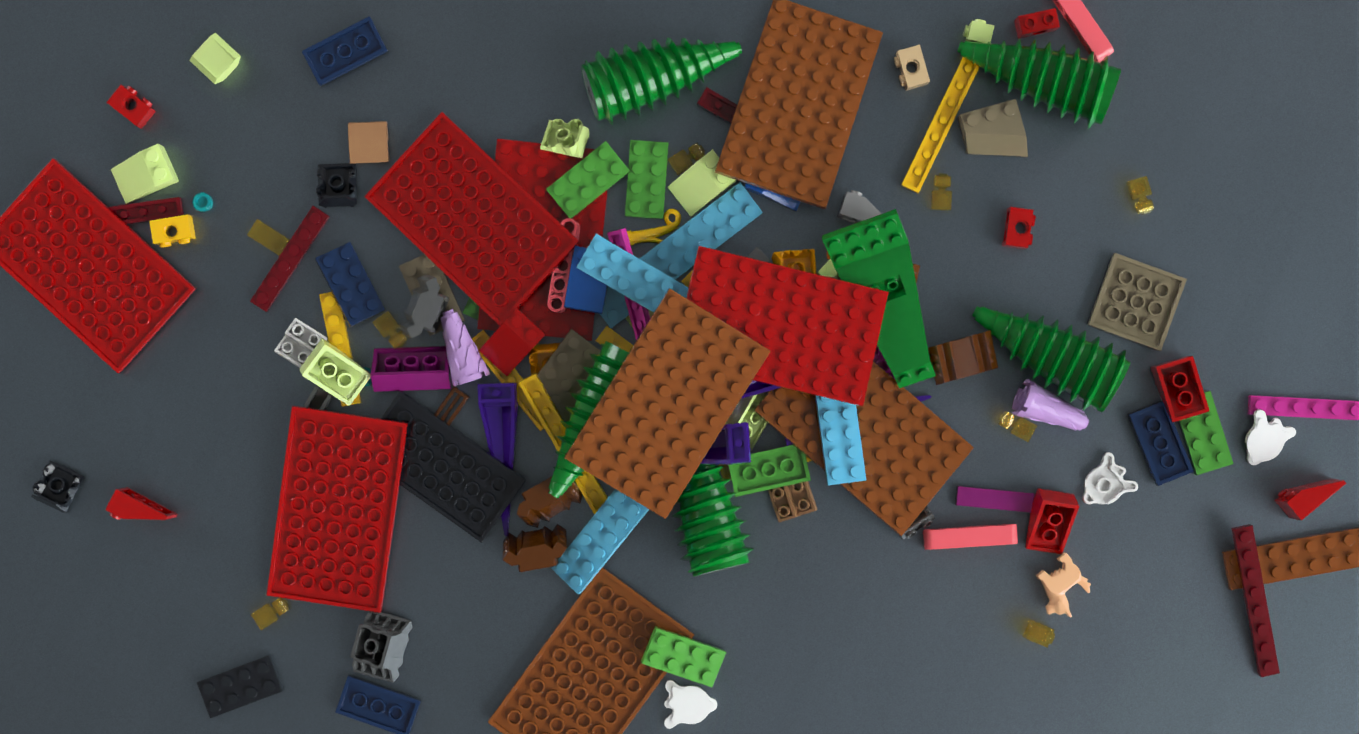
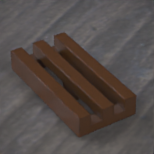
(456, 412)

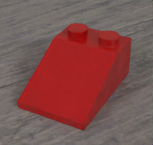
(512, 342)
(1180, 388)
(1304, 499)
(132, 505)
(1051, 520)

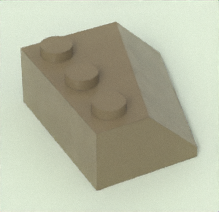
(994, 130)

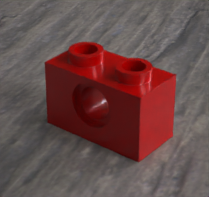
(1037, 23)
(123, 97)
(1011, 236)

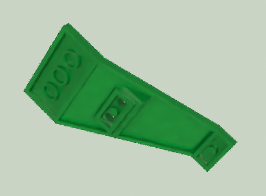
(874, 256)

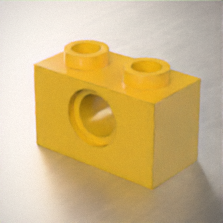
(161, 227)

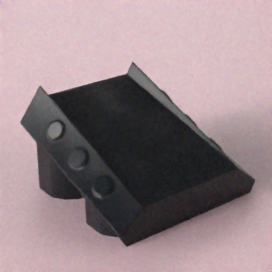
(337, 185)
(57, 486)

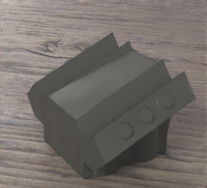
(424, 308)
(380, 645)

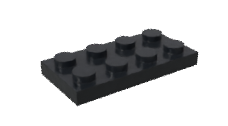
(240, 686)

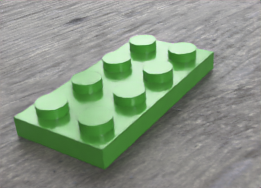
(646, 179)
(588, 180)
(1206, 440)
(770, 470)
(683, 656)

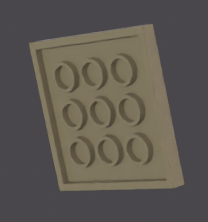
(1137, 302)
(565, 368)

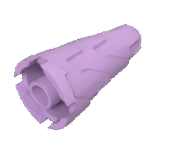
(461, 351)
(1044, 406)

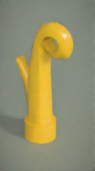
(650, 235)

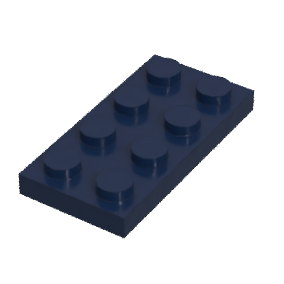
(344, 51)
(349, 284)
(1160, 443)
(378, 706)

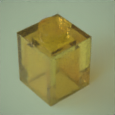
(1039, 633)

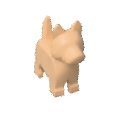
(1059, 582)

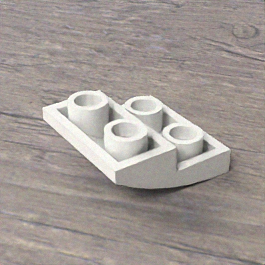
(298, 342)

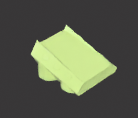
(215, 59)
(565, 137)

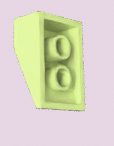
(144, 173)
(700, 184)
(335, 372)

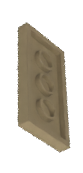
(422, 266)

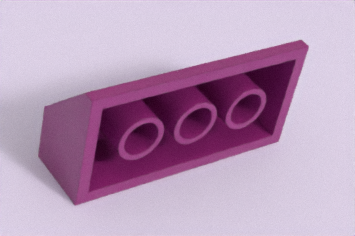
(410, 369)

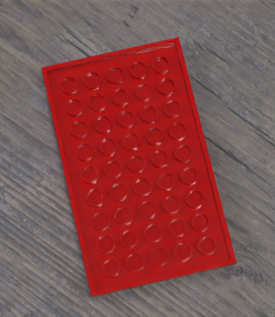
(535, 172)
(472, 219)
(88, 266)
(814, 325)
(337, 509)

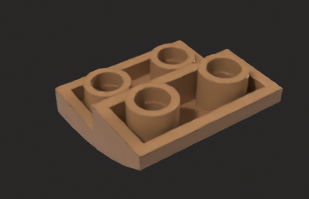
(368, 142)
(792, 501)

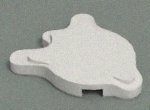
(1266, 438)
(1106, 482)
(688, 704)

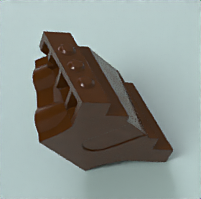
(963, 357)
(543, 506)
(535, 548)

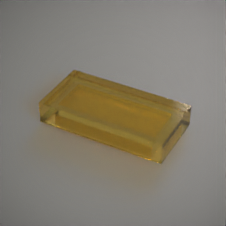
(268, 237)

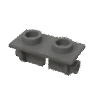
(923, 520)

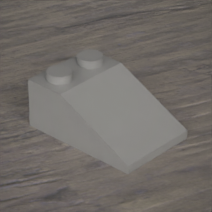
(856, 208)

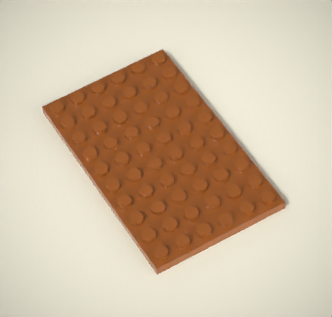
(799, 103)
(667, 403)
(902, 441)
(590, 666)

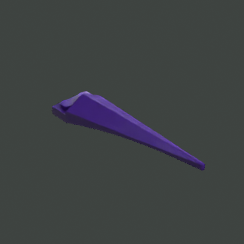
(499, 417)
(730, 446)

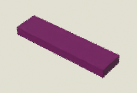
(994, 499)

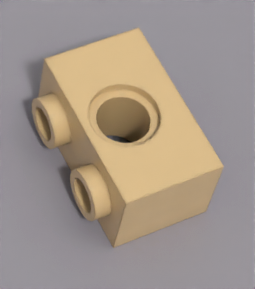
(914, 56)

